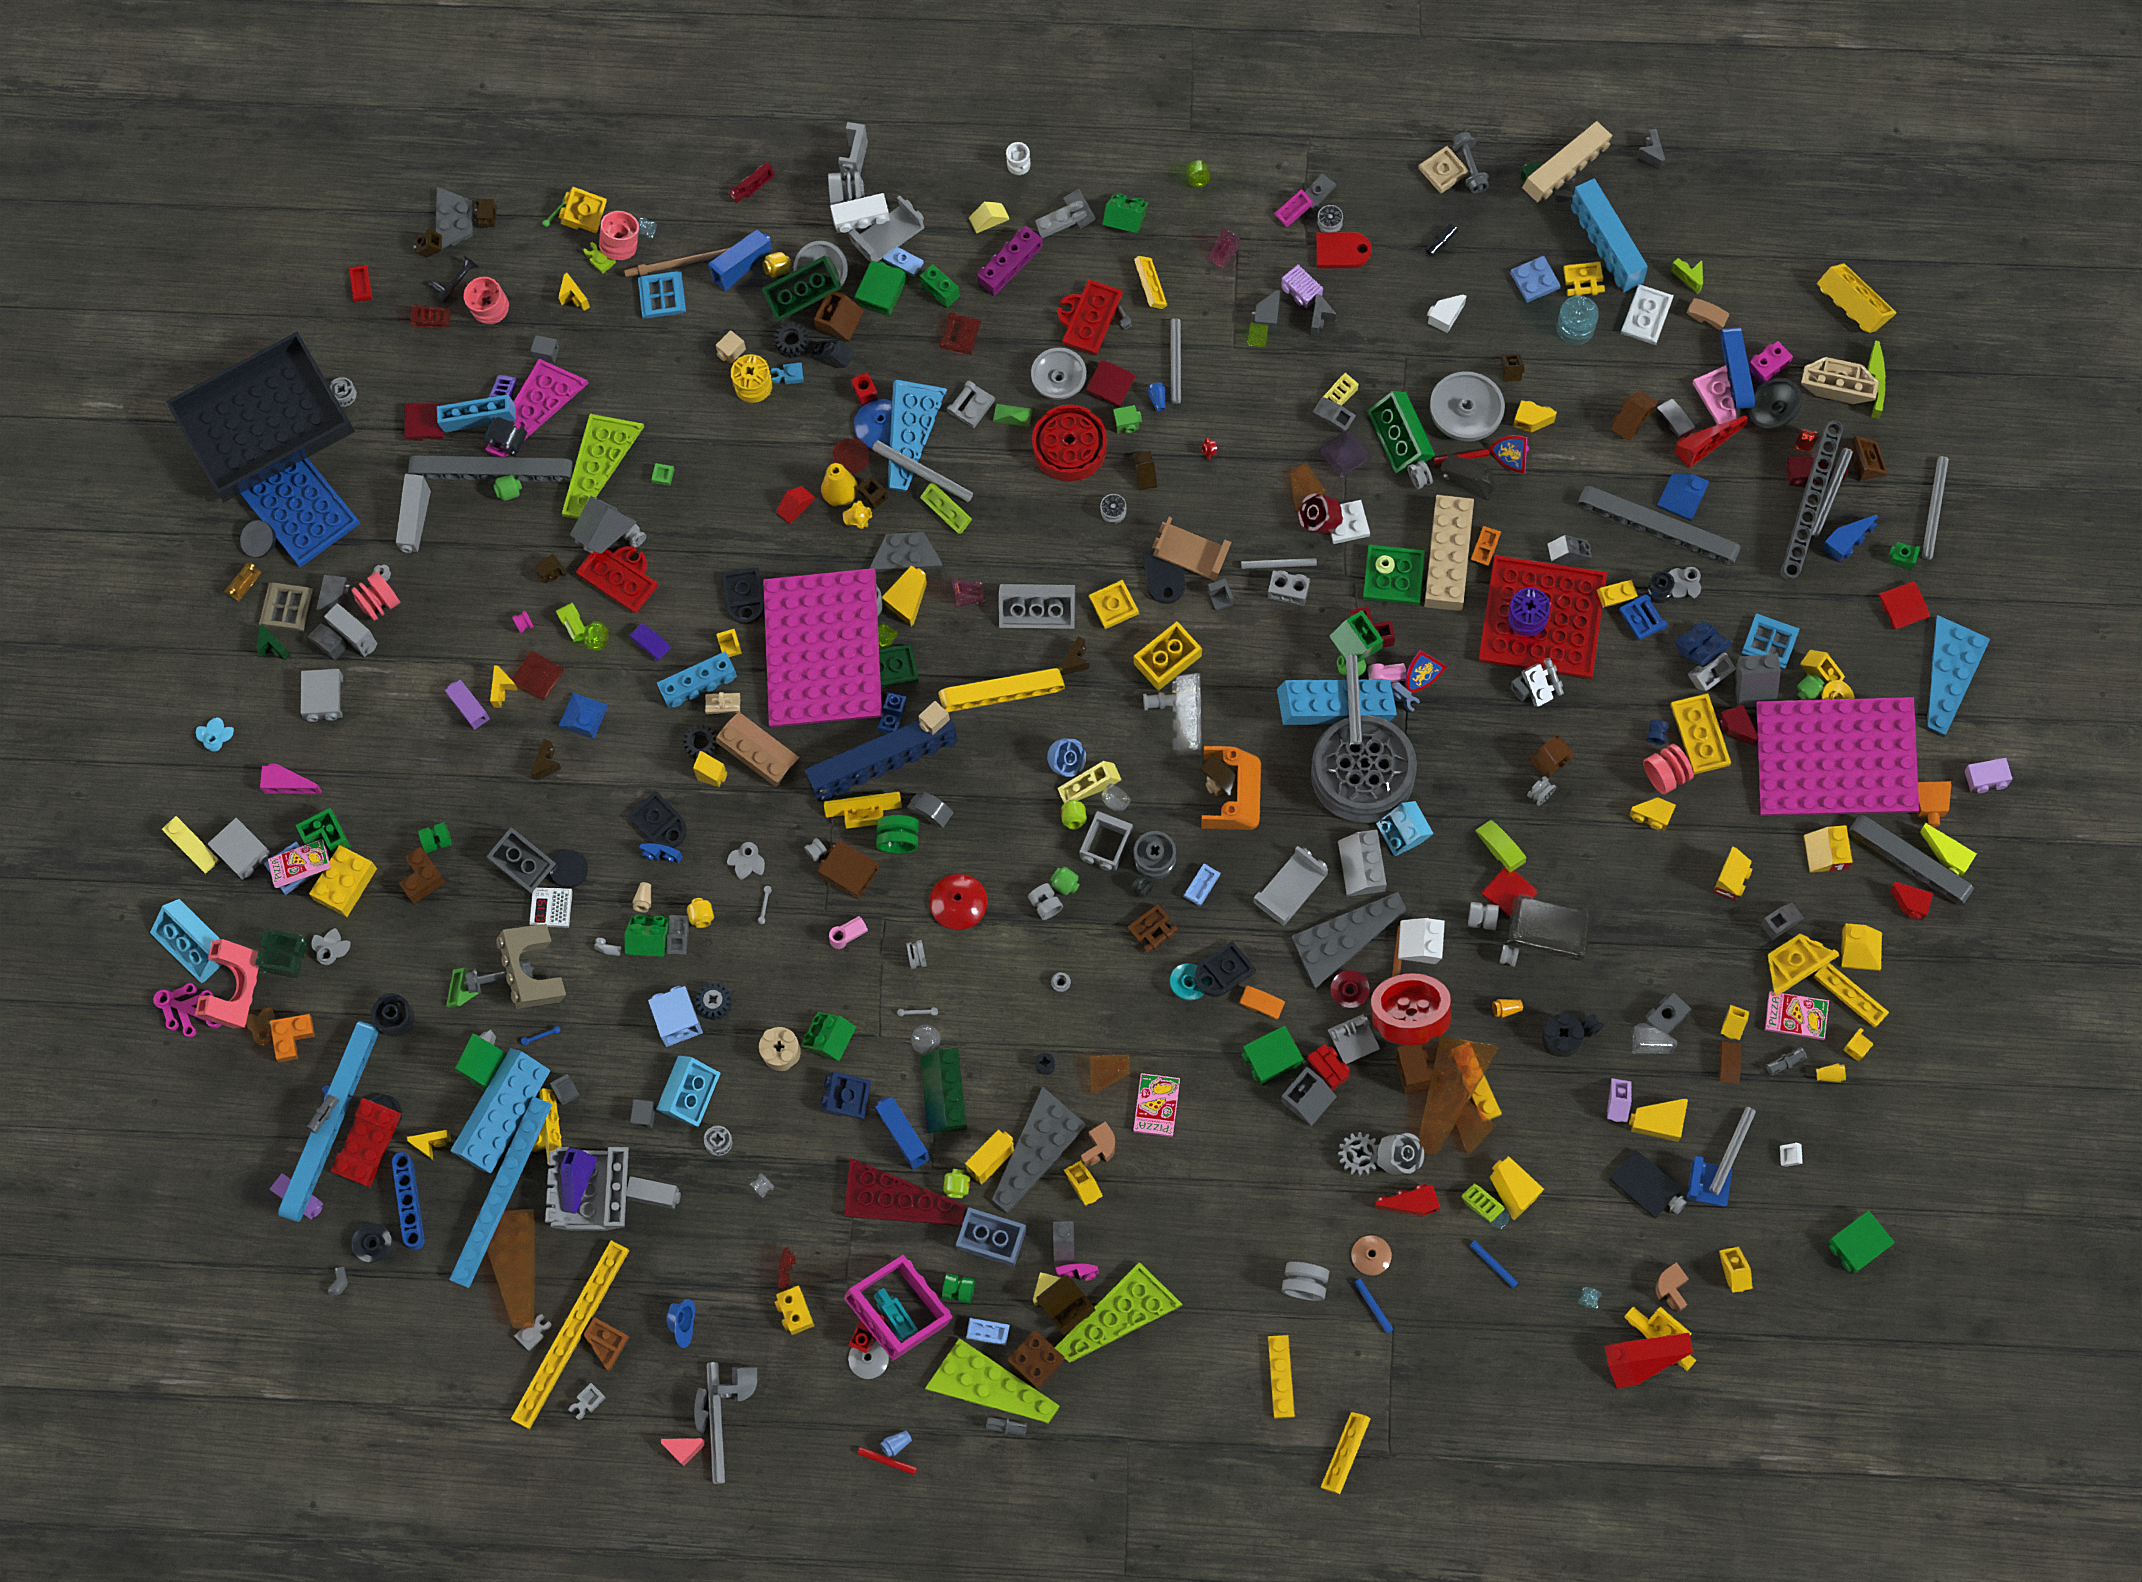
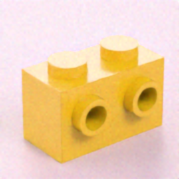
(795, 1310)

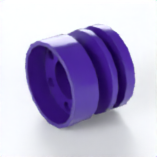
(1526, 621)

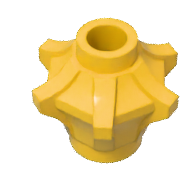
(857, 515)

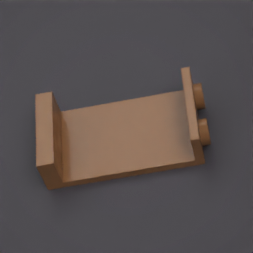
(1190, 550)

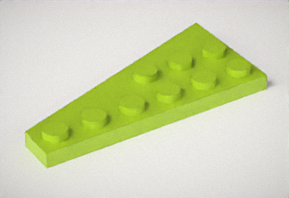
(601, 451)
(1128, 1306)
(981, 1381)

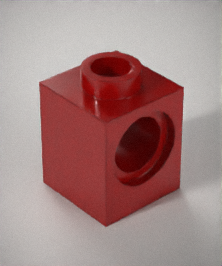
(866, 395)

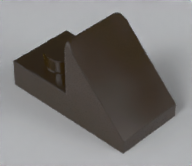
(1512, 367)
(1145, 470)
(1072, 662)
(542, 765)

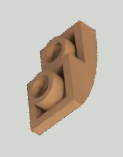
(1707, 312)

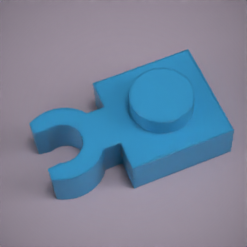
(791, 374)

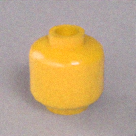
(776, 264)
(700, 913)

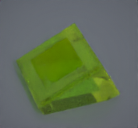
(1257, 335)
(886, 636)

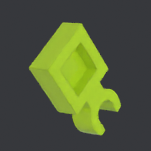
(598, 259)

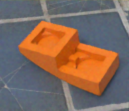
(1486, 546)
(1261, 1001)

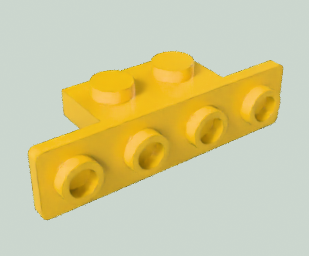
(862, 810)
(549, 1136)
(1657, 1326)

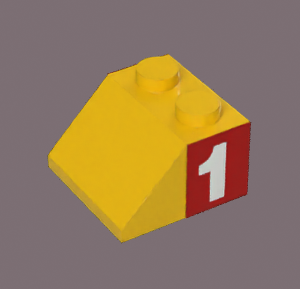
(1828, 849)
(1733, 875)

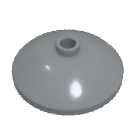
(818, 249)
(1055, 364)

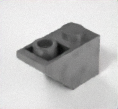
(1334, 414)
(1569, 549)
(1781, 920)

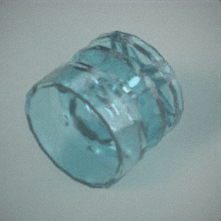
(1577, 320)

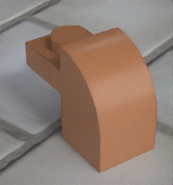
(1104, 1145)
(1667, 1286)

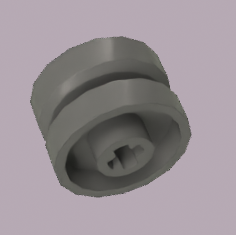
(1155, 866)

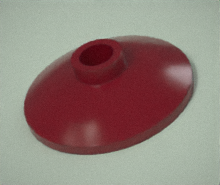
(1353, 980)

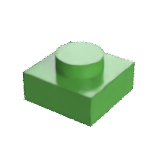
(662, 474)

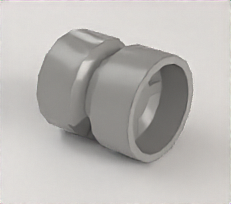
(1044, 899)
(1483, 916)

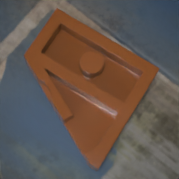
(605, 1341)

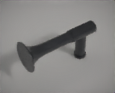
(446, 292)

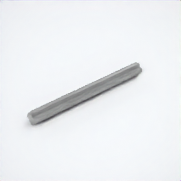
(922, 471)
(1935, 506)
(715, 1424)

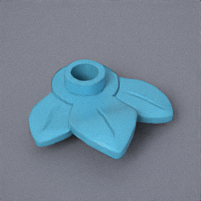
(214, 732)

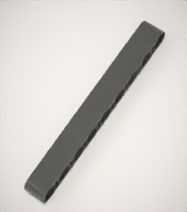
(491, 468)
(1815, 492)
(1659, 525)

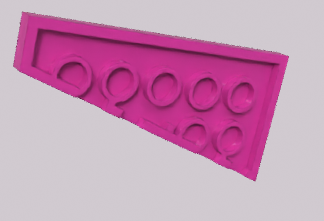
(541, 397)

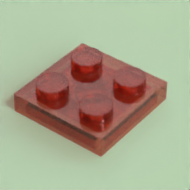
(537, 675)

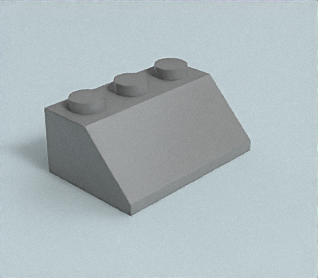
(1362, 863)

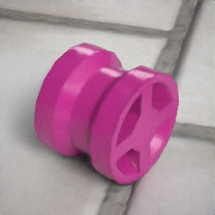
(522, 621)

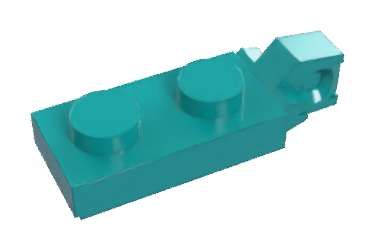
(895, 1315)

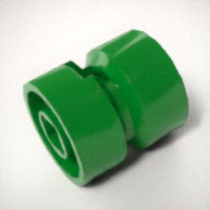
(428, 840)
(958, 1288)

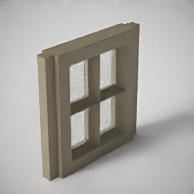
(286, 606)

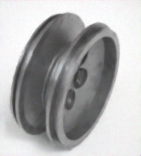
(1363, 800)

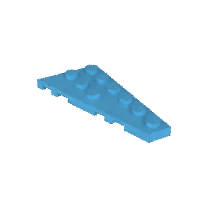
(911, 422)
(1953, 666)

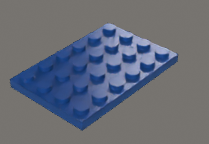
(301, 510)

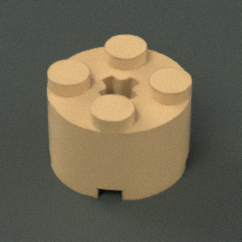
(788, 1054)

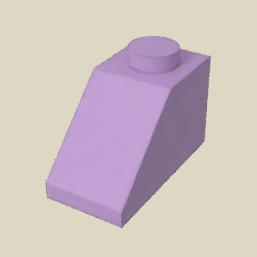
(1619, 1100)

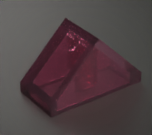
(1224, 248)
(967, 592)

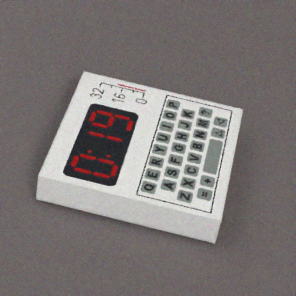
(551, 907)

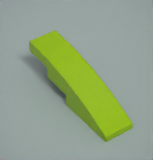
(1877, 370)

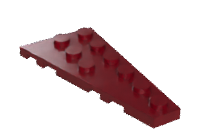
(890, 1198)

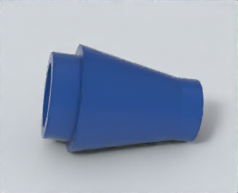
(1157, 395)

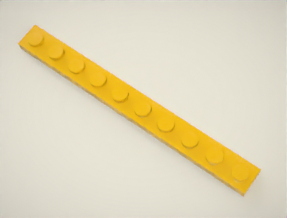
(570, 1335)

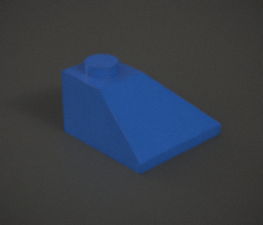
(1683, 495)
(583, 716)

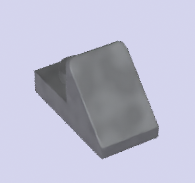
(1653, 151)
(1322, 313)

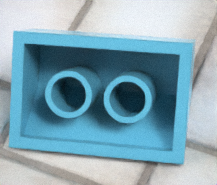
(688, 1091)

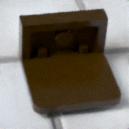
(1065, 1304)

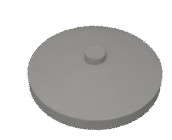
(1467, 406)

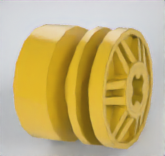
(751, 387)

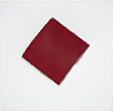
(1110, 383)
(422, 421)

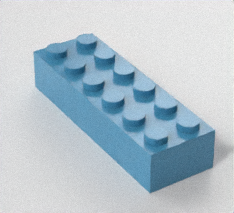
(1608, 235)
(1327, 701)
(500, 1110)

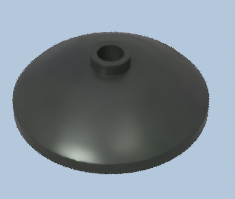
(1770, 398)

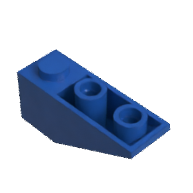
(1843, 539)

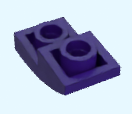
(650, 641)

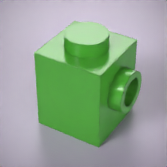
(1127, 419)

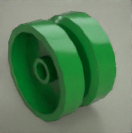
(897, 834)

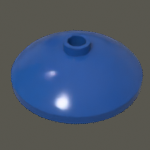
(868, 427)

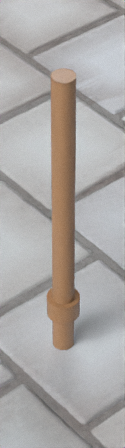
(644, 269)

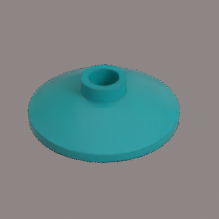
(1181, 975)

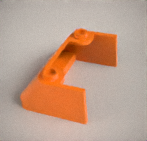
(1246, 811)

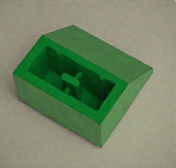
(1125, 213)
(1357, 637)
(646, 935)
(828, 1036)

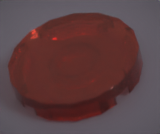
(851, 455)

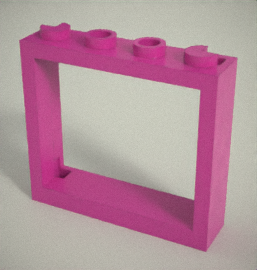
(876, 1324)

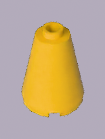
(839, 486)

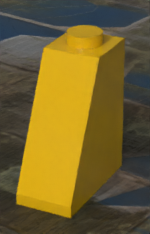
(906, 595)
(1660, 1120)
(1514, 1187)

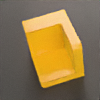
(729, 642)
(1858, 1046)

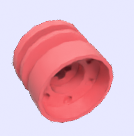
(618, 235)
(486, 300)
(375, 596)
(1668, 769)

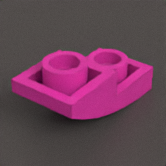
(1084, 1271)

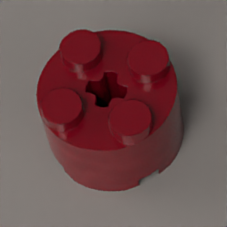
(1320, 513)

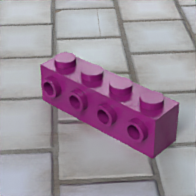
(1009, 260)

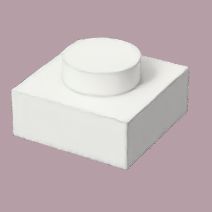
(1791, 1154)

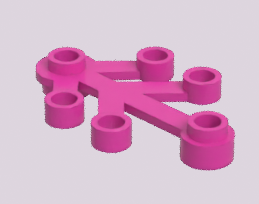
(184, 1008)

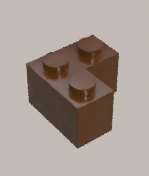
(1634, 412)
(424, 879)

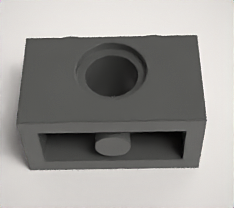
(1675, 1006)

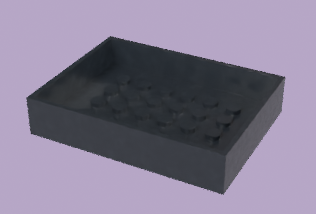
(260, 416)

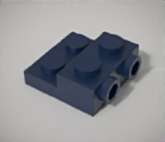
(1702, 644)
(845, 1095)

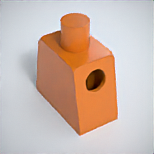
(1933, 801)

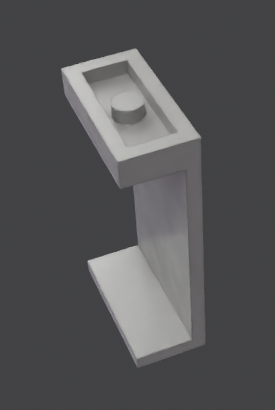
(885, 237)
(1291, 886)

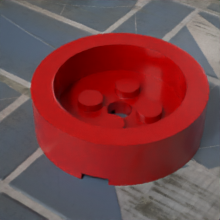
(1068, 461)
(1409, 994)

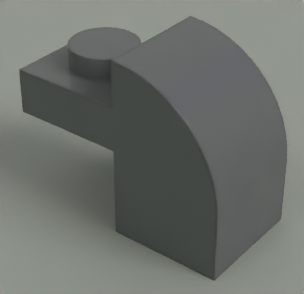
(931, 808)
(743, 1384)

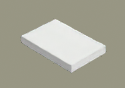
(1647, 314)

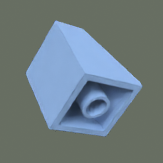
(675, 1016)

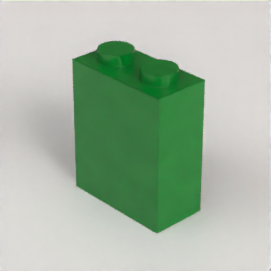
(880, 288)
(1272, 1055)
(1860, 1242)

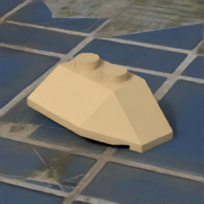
(1840, 381)

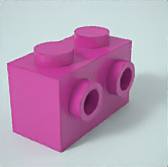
(1770, 362)

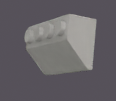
(1036, 606)

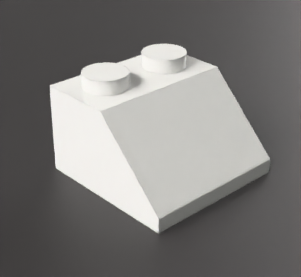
(1421, 940)

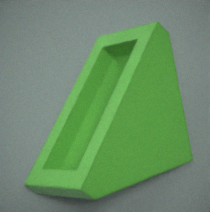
(1013, 415)
(458, 991)

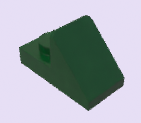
(268, 642)

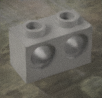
(1287, 592)
(1712, 673)

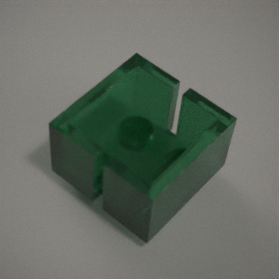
(283, 953)

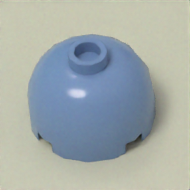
(1066, 757)

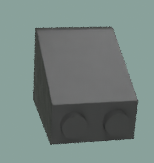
(600, 525)
(1756, 679)

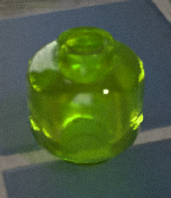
(1198, 173)
(596, 636)

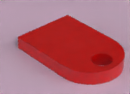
(1340, 250)

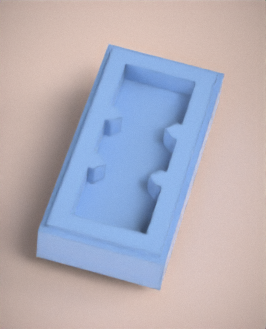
(907, 262)
(1202, 885)
(987, 1331)

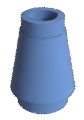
(895, 1443)

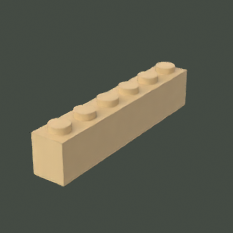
(1567, 161)

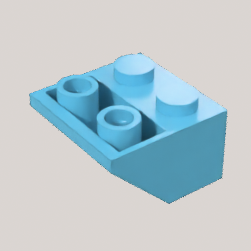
(1404, 827)

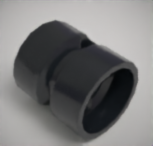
(1660, 587)

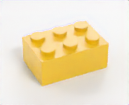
(1167, 656)
(344, 881)

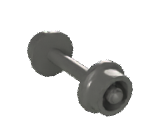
(1477, 181)
(473, 981)

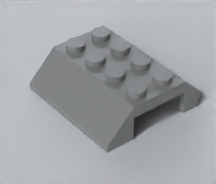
(602, 1201)

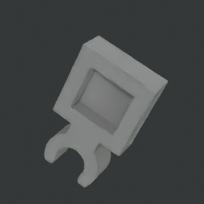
(531, 1336)
(589, 1399)

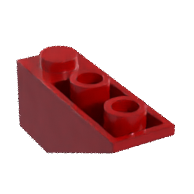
(1413, 1203)

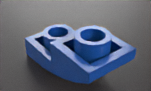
(892, 713)
(655, 851)

